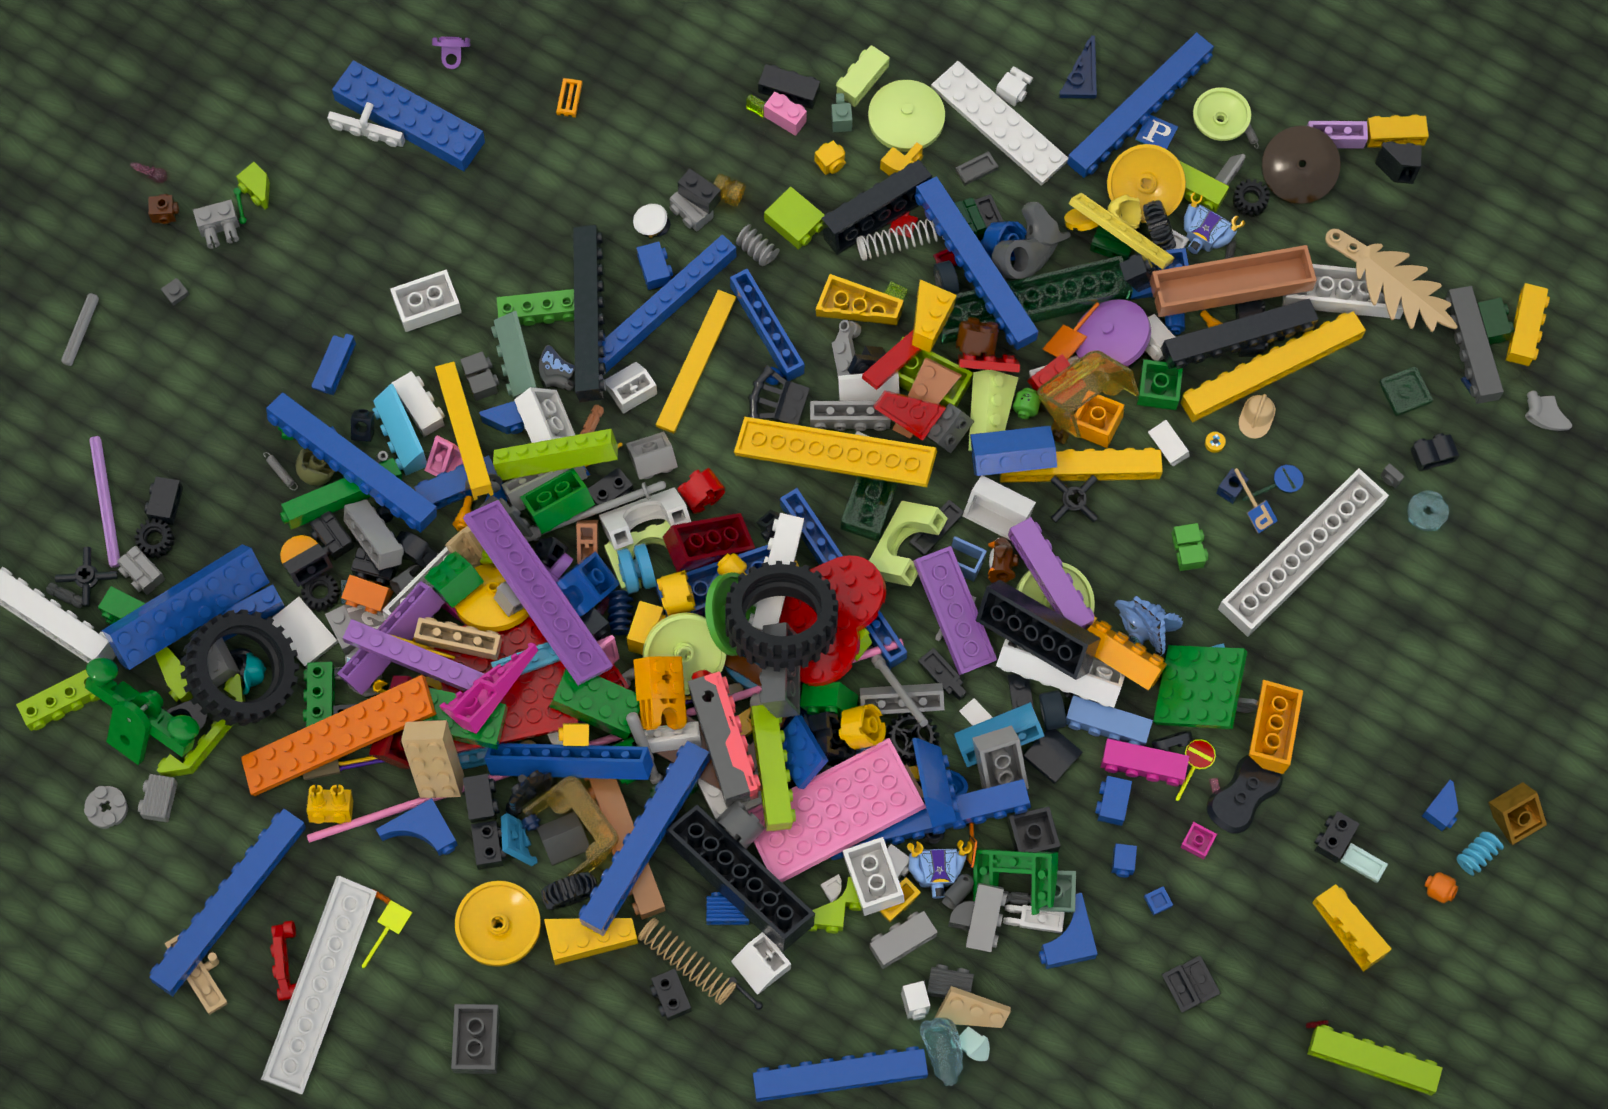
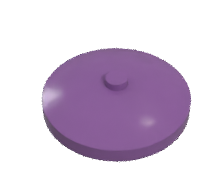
(1117, 330)

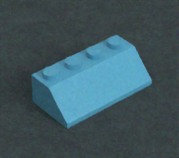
(399, 430)

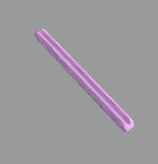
(105, 501)

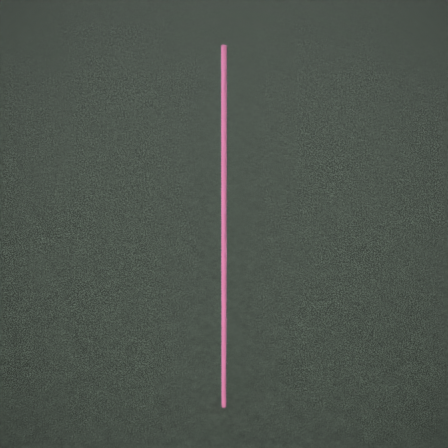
(597, 742)

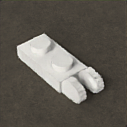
(1043, 921)

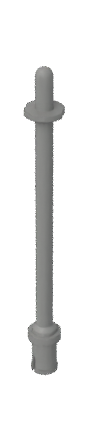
(645, 491)

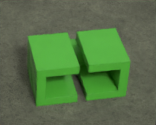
(1188, 541)

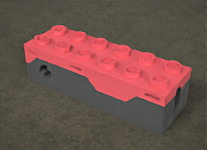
(723, 737)

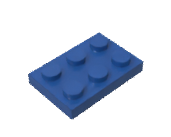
(803, 752)

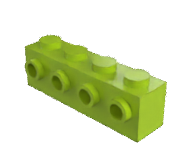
(56, 702)

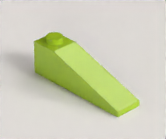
(171, 671)

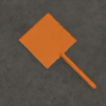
(1068, 340)

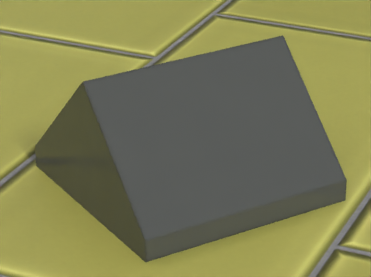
(563, 838)

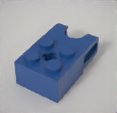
(587, 583)

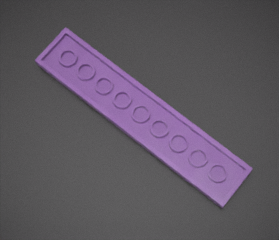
(538, 592)

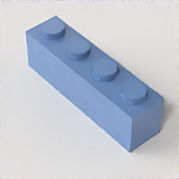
(1107, 721)

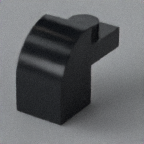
(863, 362)
(415, 549)

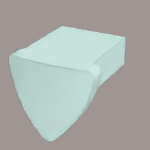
(975, 1045)

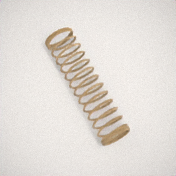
(644, 935)

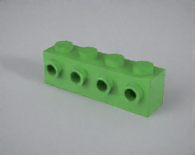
(539, 307)

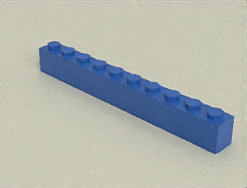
(1140, 105)
(976, 263)
(667, 300)
(351, 462)
(824, 550)
(972, 807)
(644, 838)
(227, 902)

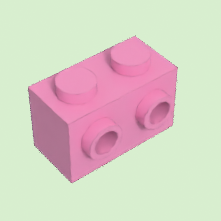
(785, 113)

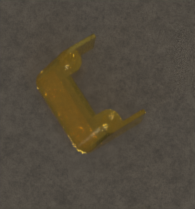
(1081, 383)
(573, 795)

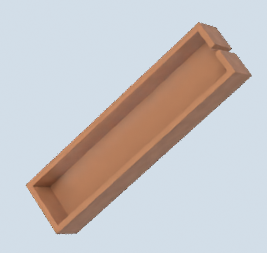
(1233, 281)

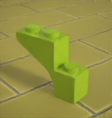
(832, 914)

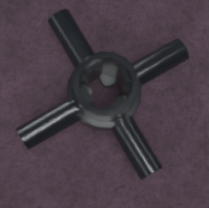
(1068, 505)

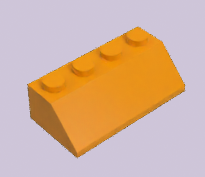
(1275, 726)

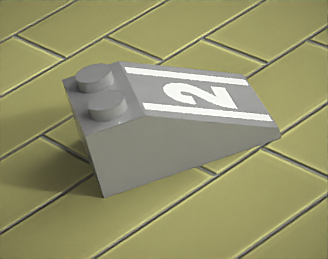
(340, 619)

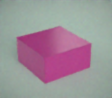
(1198, 840)

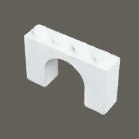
(664, 505)

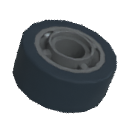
(946, 277)

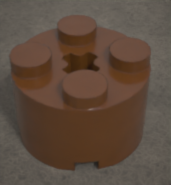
(977, 337)

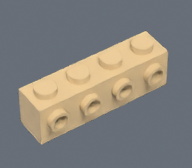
(457, 638)

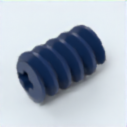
(619, 613)

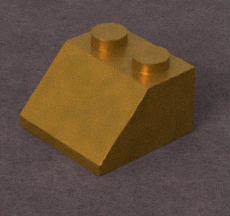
(1518, 812)

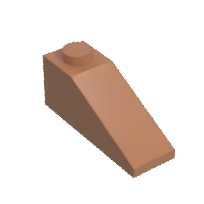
(587, 538)

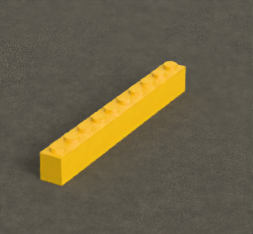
(1272, 366)

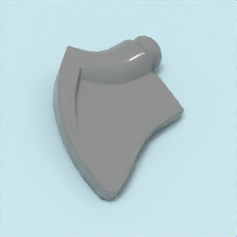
(1545, 413)

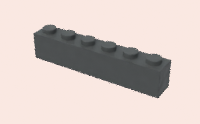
(1474, 345)

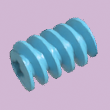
(1478, 851)

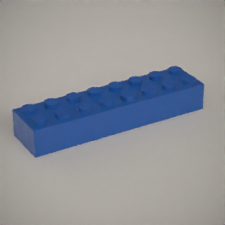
(410, 114)
(185, 606)

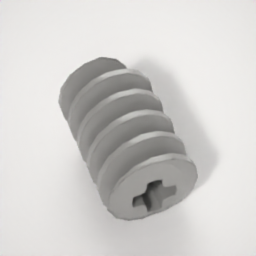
(755, 246)

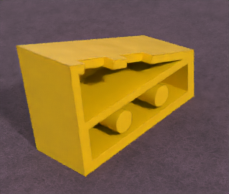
(931, 314)

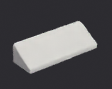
(672, 739)

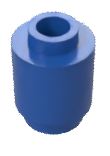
(1175, 323)

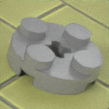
(101, 796)

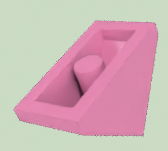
(443, 457)

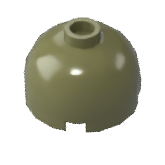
(313, 470)

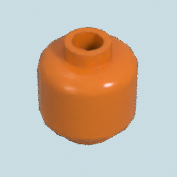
(1441, 887)

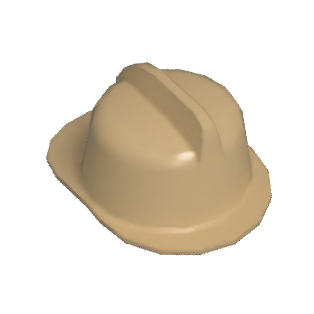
(1257, 416)

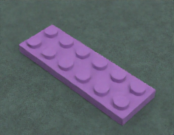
(954, 610)

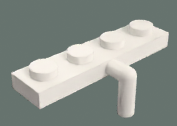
(362, 127)

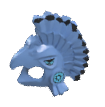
(1147, 622)

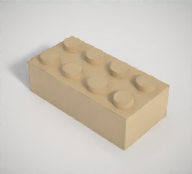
(433, 759)

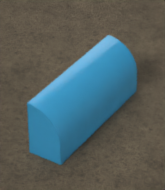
(1022, 720)

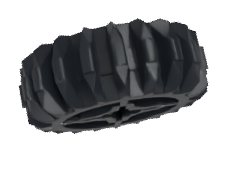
(1159, 225)
(904, 734)
(568, 890)

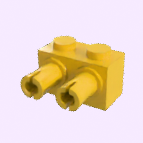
(329, 805)

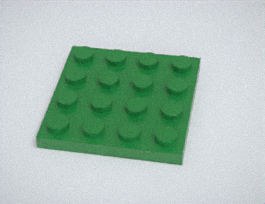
(1200, 687)

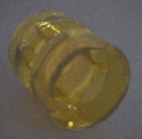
(730, 190)

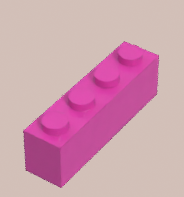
(1144, 762)

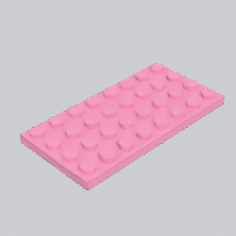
(840, 810)

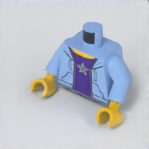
(1206, 228)
(937, 866)

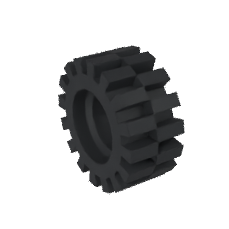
(1251, 187)
(146, 530)
(328, 600)

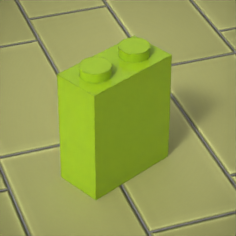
(794, 218)

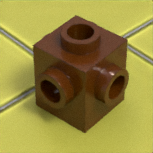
(163, 209)

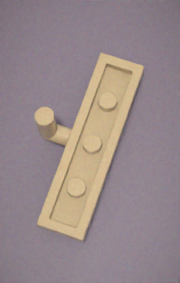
(203, 984)

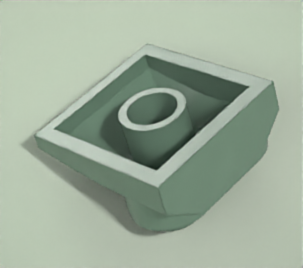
(1065, 893)

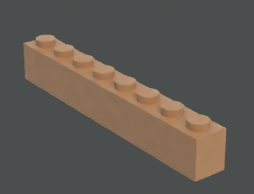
(611, 802)

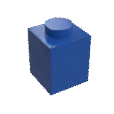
(1123, 860)

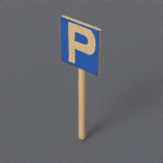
(1261, 514)

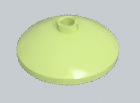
(1224, 105)

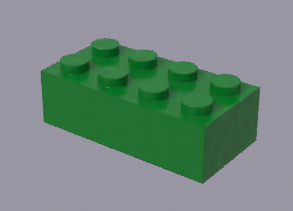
(596, 703)
(489, 733)

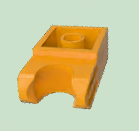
(660, 690)

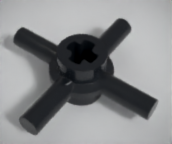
(91, 581)

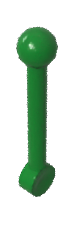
(238, 192)

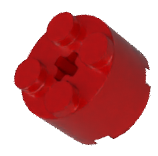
(701, 490)

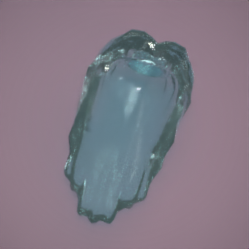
(943, 1048)

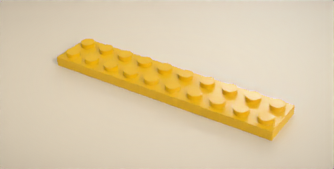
(836, 451)

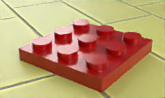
(1006, 363)

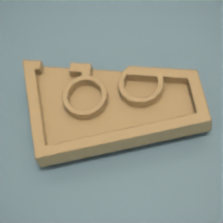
(972, 1009)

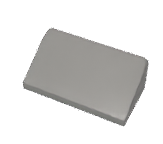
(1230, 169)

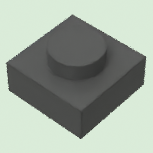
(175, 291)
(1392, 476)

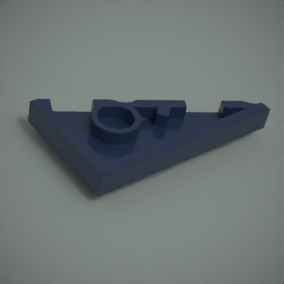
(1082, 79)

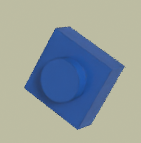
(1158, 900)

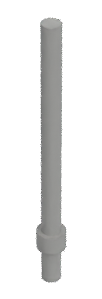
(880, 663)

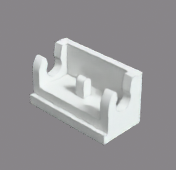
(1169, 443)

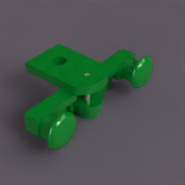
(128, 723)

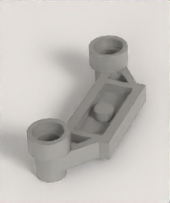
(843, 345)

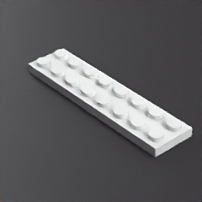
(999, 123)

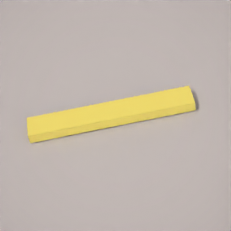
(1121, 230)

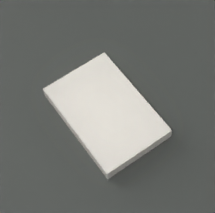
(856, 389)
(306, 631)

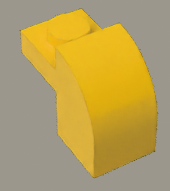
(896, 161)

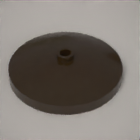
(1282, 166)

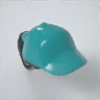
(250, 668)

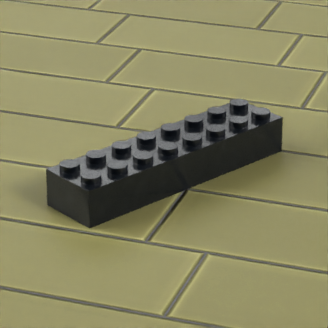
(740, 877)

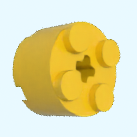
(676, 593)
(862, 726)

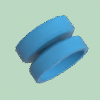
(636, 568)

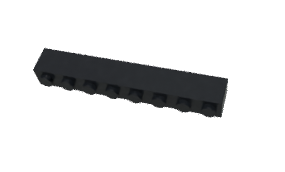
(1239, 334)

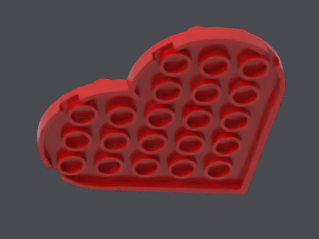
(859, 596)

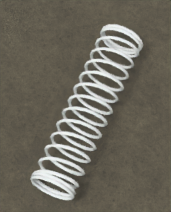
(861, 246)

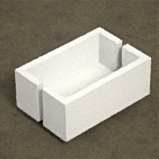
(997, 507)

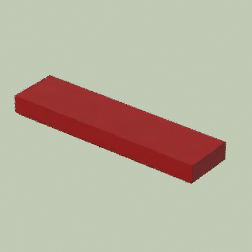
(891, 362)

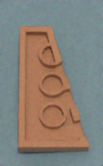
(931, 386)

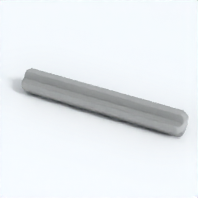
(80, 329)

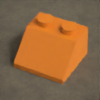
(367, 594)

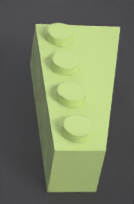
(991, 401)

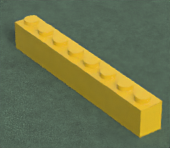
(1104, 465)

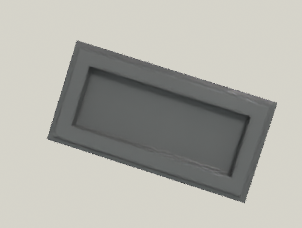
(976, 168)

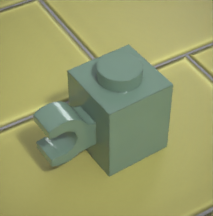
(841, 115)

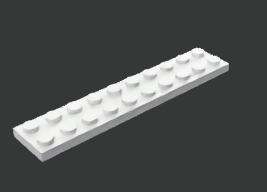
(319, 985)

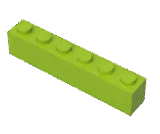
(555, 454)
(772, 770)
(1375, 1060)

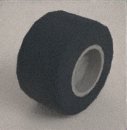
(1052, 710)

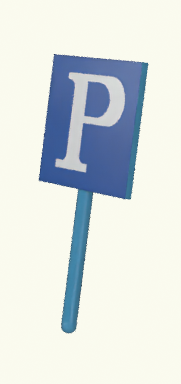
(1156, 132)

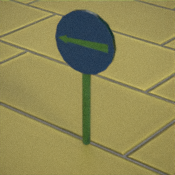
(1286, 478)

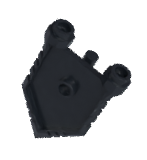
(528, 789)

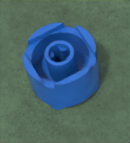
(1002, 231)

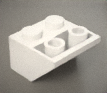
(631, 387)
(761, 963)

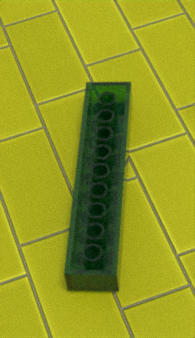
(1048, 294)

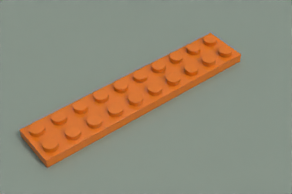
(338, 735)

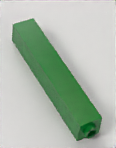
(327, 498)

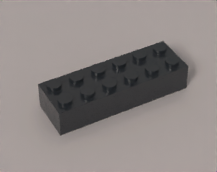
(874, 207)
(1038, 629)

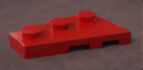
(910, 413)

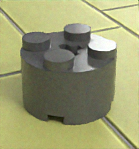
(740, 824)

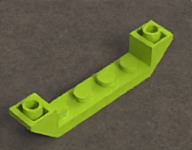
(173, 767)

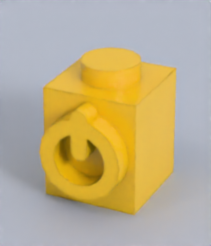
(830, 157)

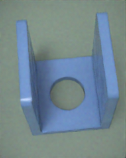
(973, 551)

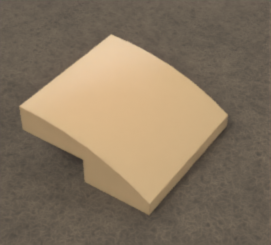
(467, 546)

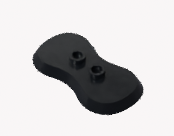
(1237, 802)

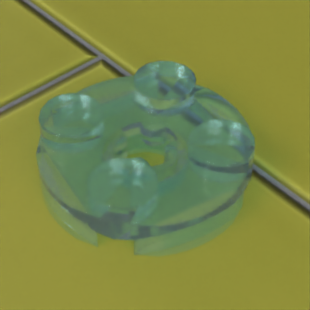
(1437, 505)

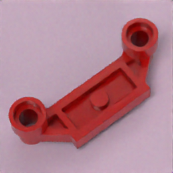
(279, 952)

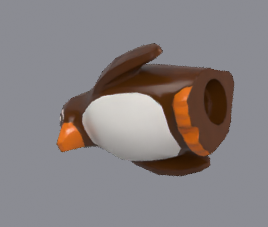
(1002, 560)

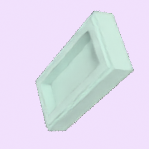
(1363, 863)

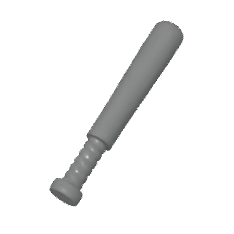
(640, 738)

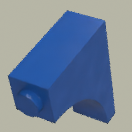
(423, 823)
(1074, 944)

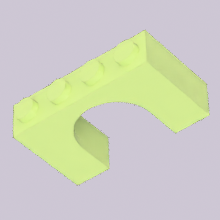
(907, 520)
(651, 535)

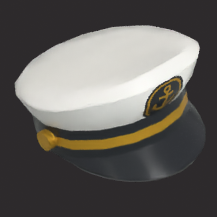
(651, 221)

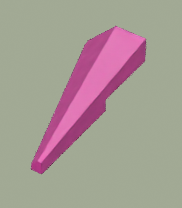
(476, 704)

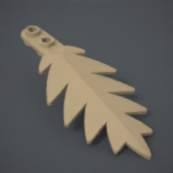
(1396, 280)

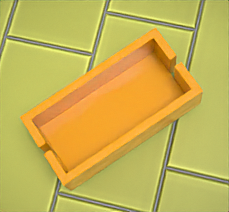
(1126, 656)

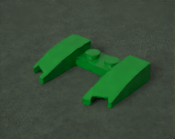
(1040, 864)

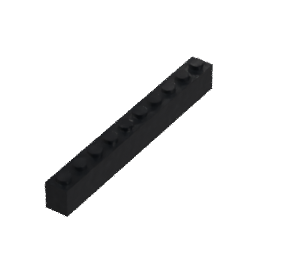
(588, 313)

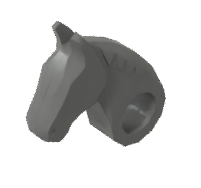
(1035, 250)

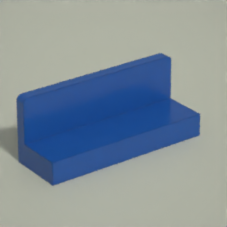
(334, 364)

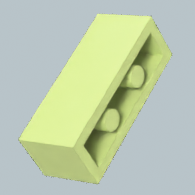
(863, 75)

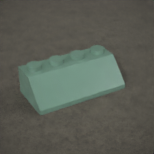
(514, 354)

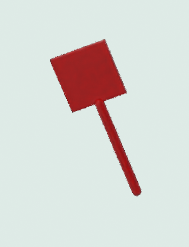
(901, 221)

